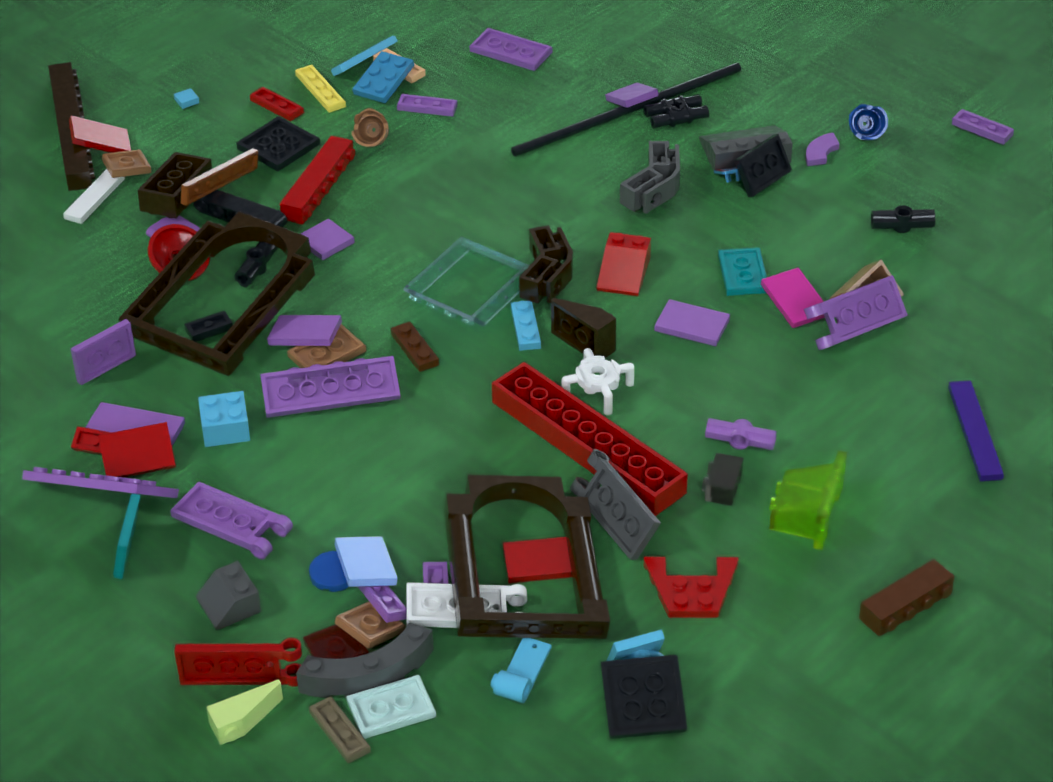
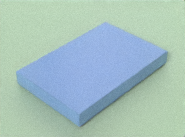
(365, 561)

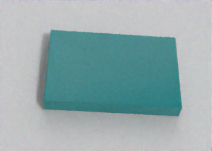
(742, 271)
(126, 536)

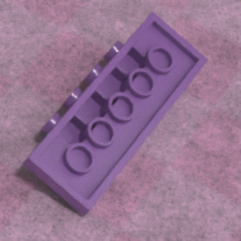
(330, 386)

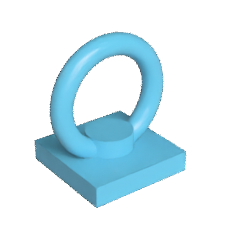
(638, 647)

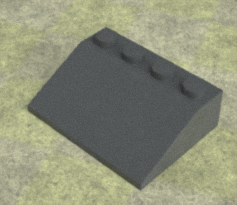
(727, 146)

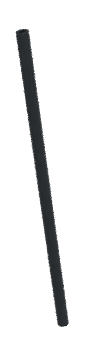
(621, 111)

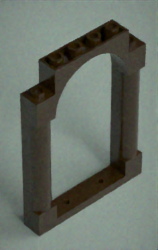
(208, 242)
(575, 518)

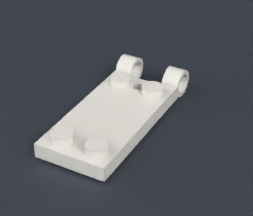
(434, 603)

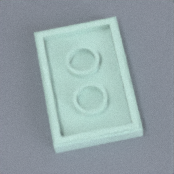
(391, 706)

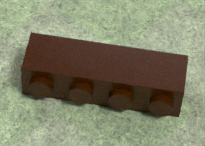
(906, 597)

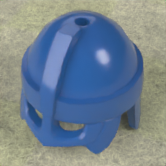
(875, 120)

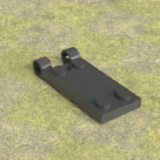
(616, 506)

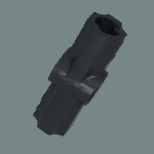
(903, 219)
(255, 263)

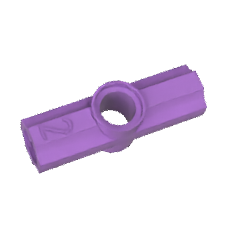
(741, 434)

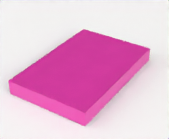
(791, 295)

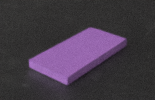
(511, 49)
(119, 418)

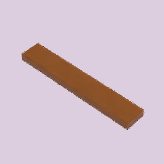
(219, 176)

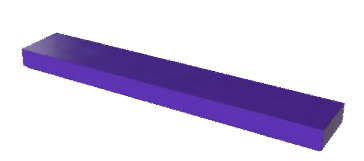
(975, 431)

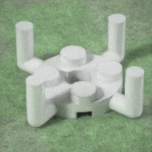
(603, 383)

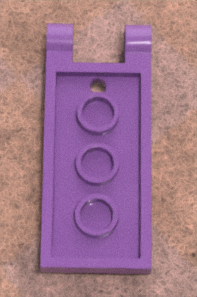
(859, 311)
(230, 518)

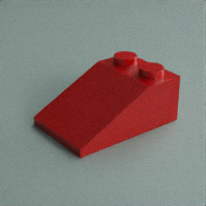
(624, 264)

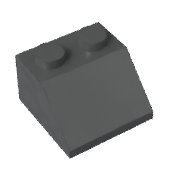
(228, 596)

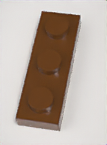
(414, 346)

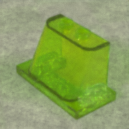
(807, 500)

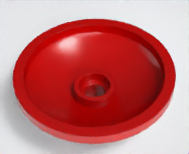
(166, 244)

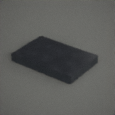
(763, 165)

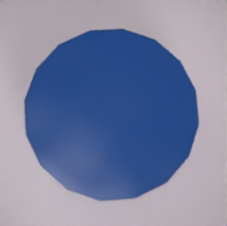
(327, 572)

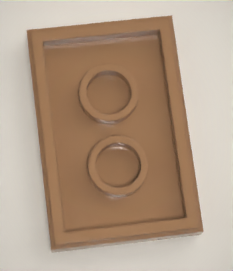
(343, 348)

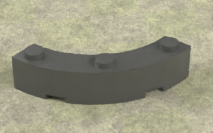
(352, 675)

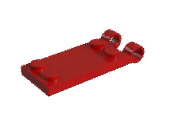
(237, 663)

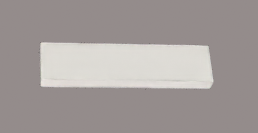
(92, 197)

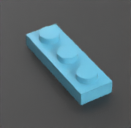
(525, 325)

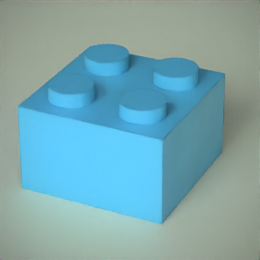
(224, 418)

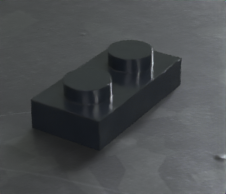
(208, 326)

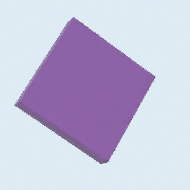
(631, 95)
(327, 239)

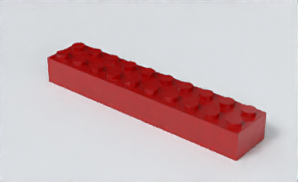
(580, 429)

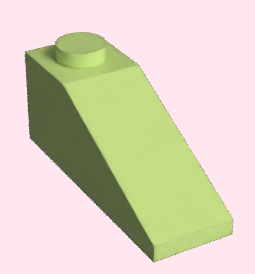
(240, 713)

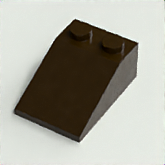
(584, 327)

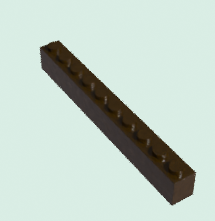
(68, 102)

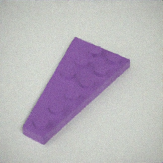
(99, 482)

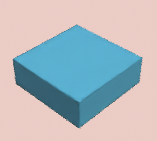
(186, 98)

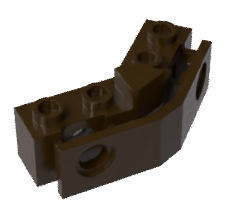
(546, 270)

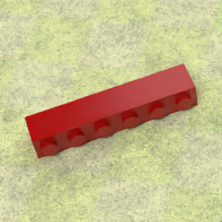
(317, 179)

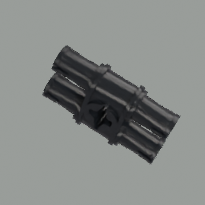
(676, 111)

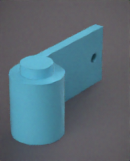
(522, 672)

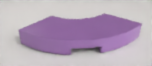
(819, 149)

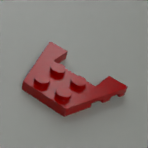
(692, 595)

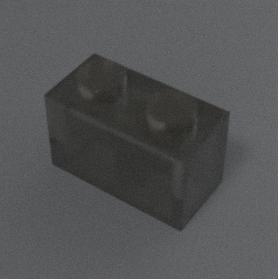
(723, 479)

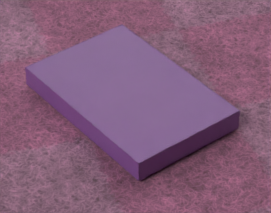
(692, 322)
(304, 330)
(103, 352)

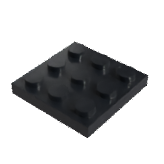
(279, 143)
(643, 696)

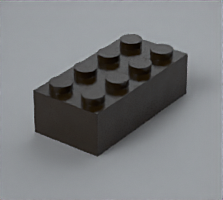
(163, 189)

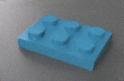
(383, 77)

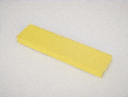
(320, 88)

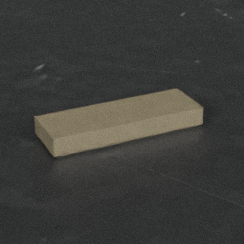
(339, 729)

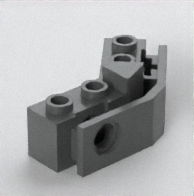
(656, 182)

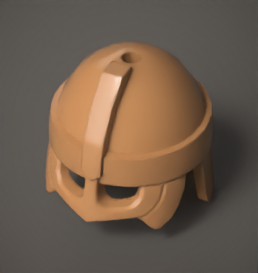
(364, 125)

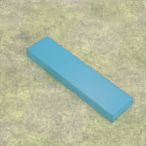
(363, 55)

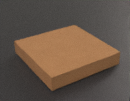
(126, 163)
(368, 626)

